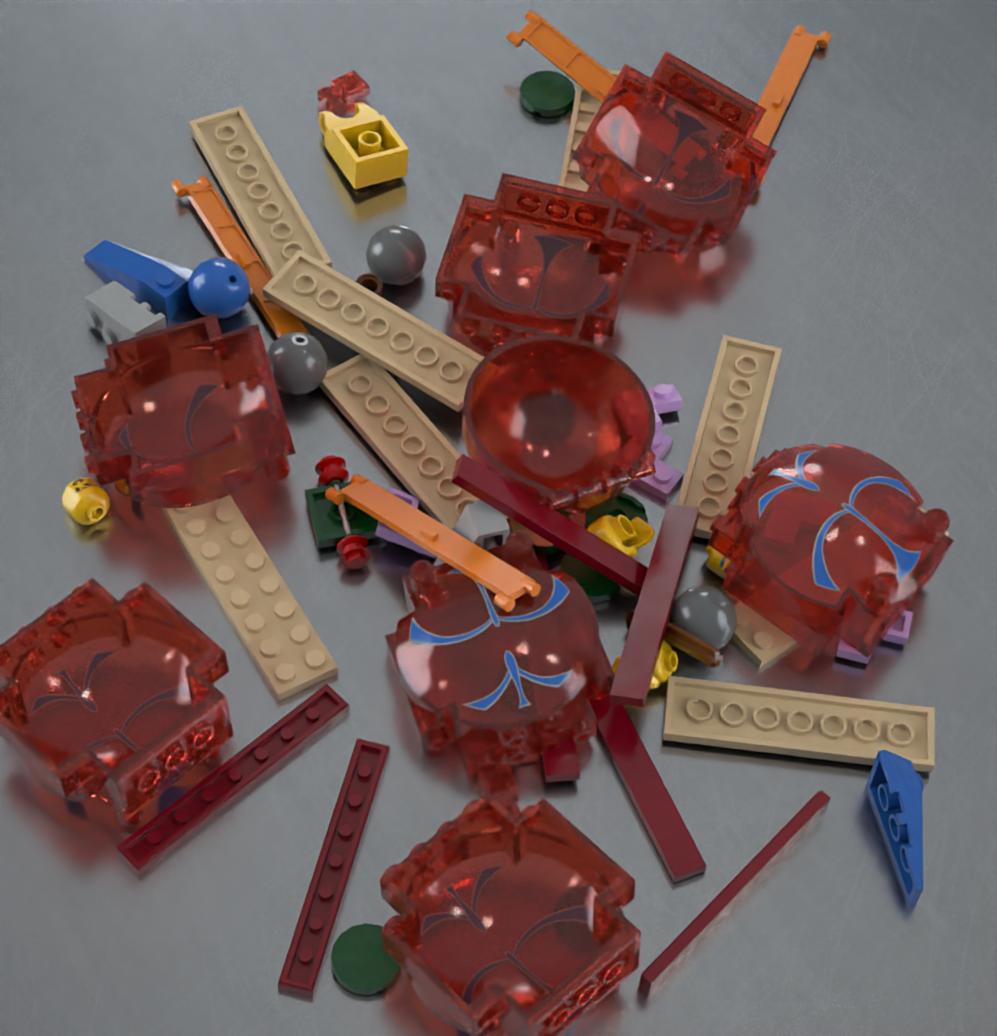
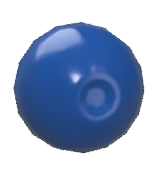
(219, 287)

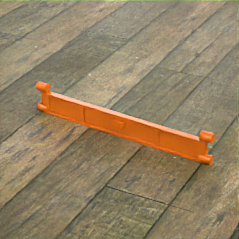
(564, 55)
(785, 80)
(239, 249)
(438, 540)

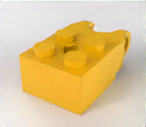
(364, 146)

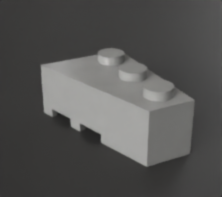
(118, 315)
(481, 526)

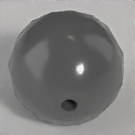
(396, 255)
(298, 363)
(705, 614)

